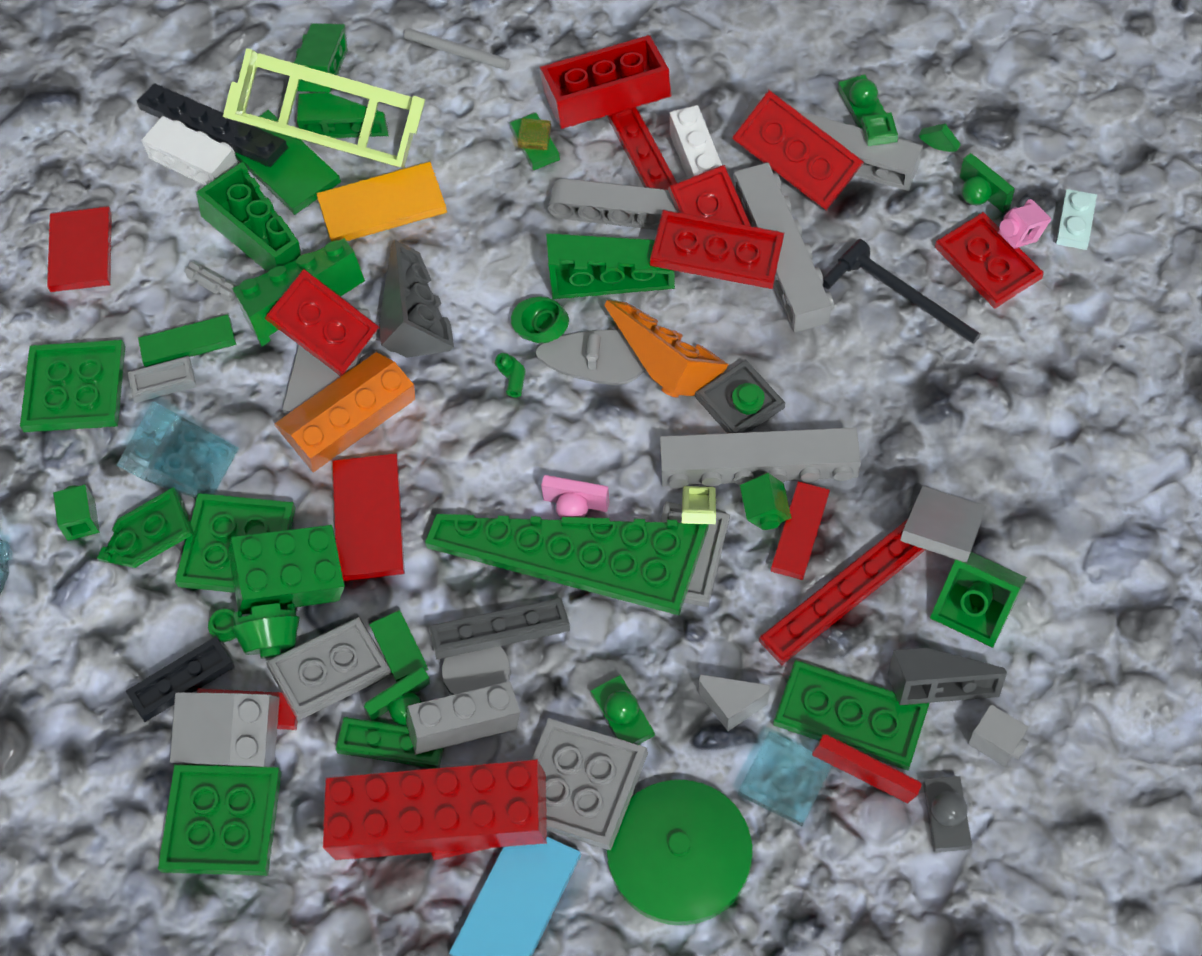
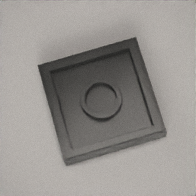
(717, 399)

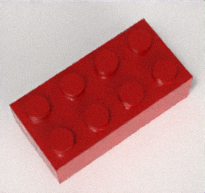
(605, 81)

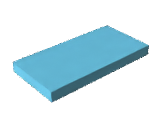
(517, 900)

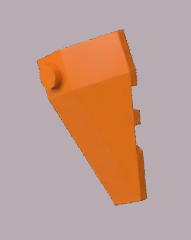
(668, 360)

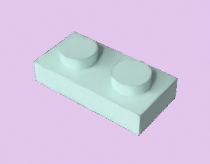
(1076, 219)

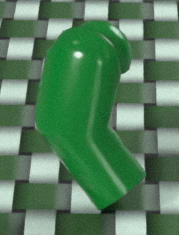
(513, 371)

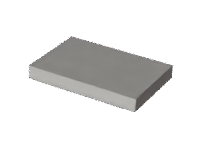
(943, 524)
(705, 573)
(328, 668)

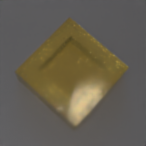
(534, 134)

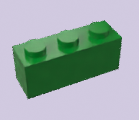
(322, 50)

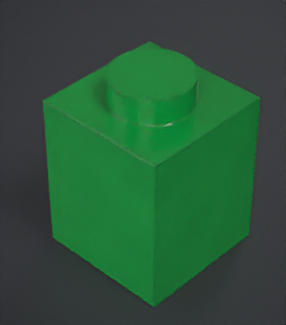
(765, 502)
(76, 512)

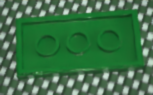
(295, 175)
(851, 712)

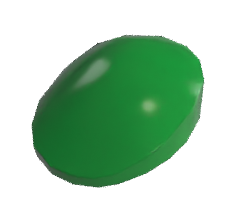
(539, 319)

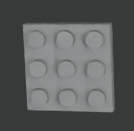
(587, 781)

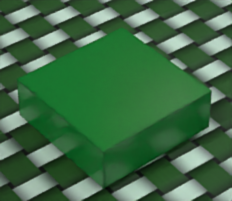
(879, 129)

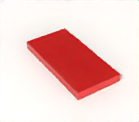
(798, 150)
(717, 249)
(368, 517)

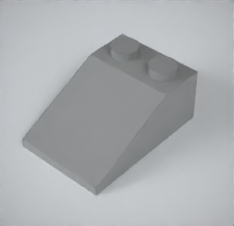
(224, 729)

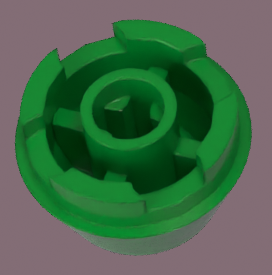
(266, 630)

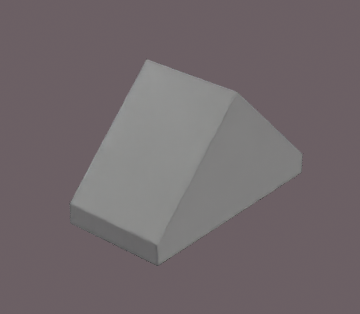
(732, 699)

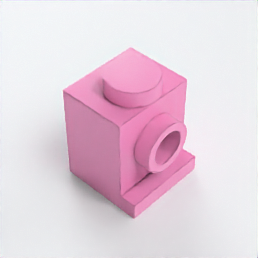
(1018, 224)

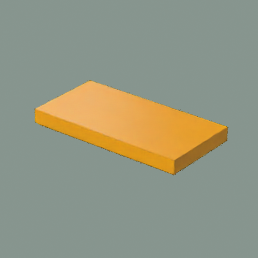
(382, 202)

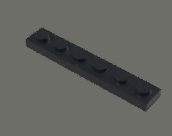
(243, 138)

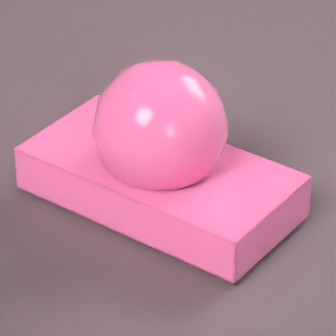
(574, 497)

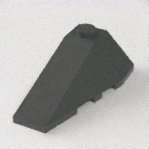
(409, 310)

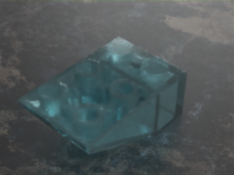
(177, 453)

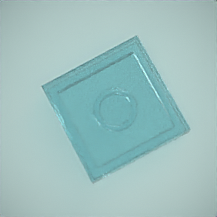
(785, 779)

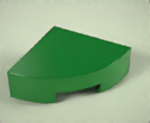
(940, 138)

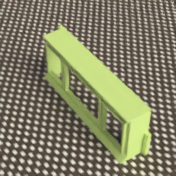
(240, 93)

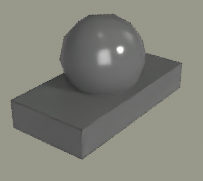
(947, 814)

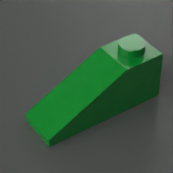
(336, 116)

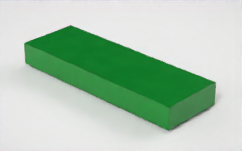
(187, 341)
(383, 743)

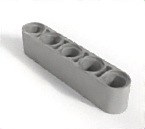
(609, 203)

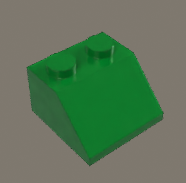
(978, 598)

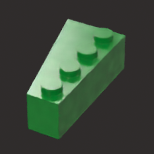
(248, 218)
(332, 265)
(603, 266)

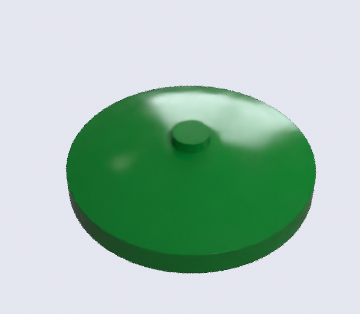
(681, 852)

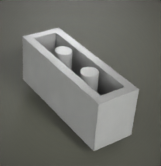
(462, 717)

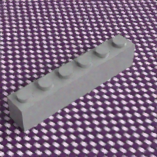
(884, 163)
(796, 278)
(745, 456)

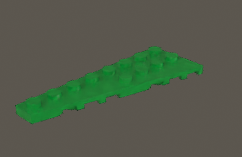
(616, 559)

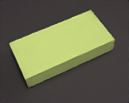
(698, 505)

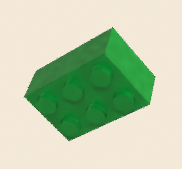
(286, 568)

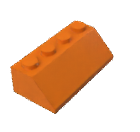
(346, 410)

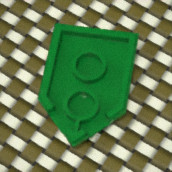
(148, 531)

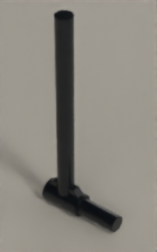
(859, 256)

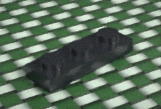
(181, 676)

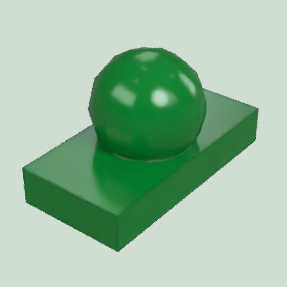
(860, 97)
(984, 185)
(398, 697)
(622, 711)

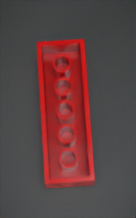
(435, 810)

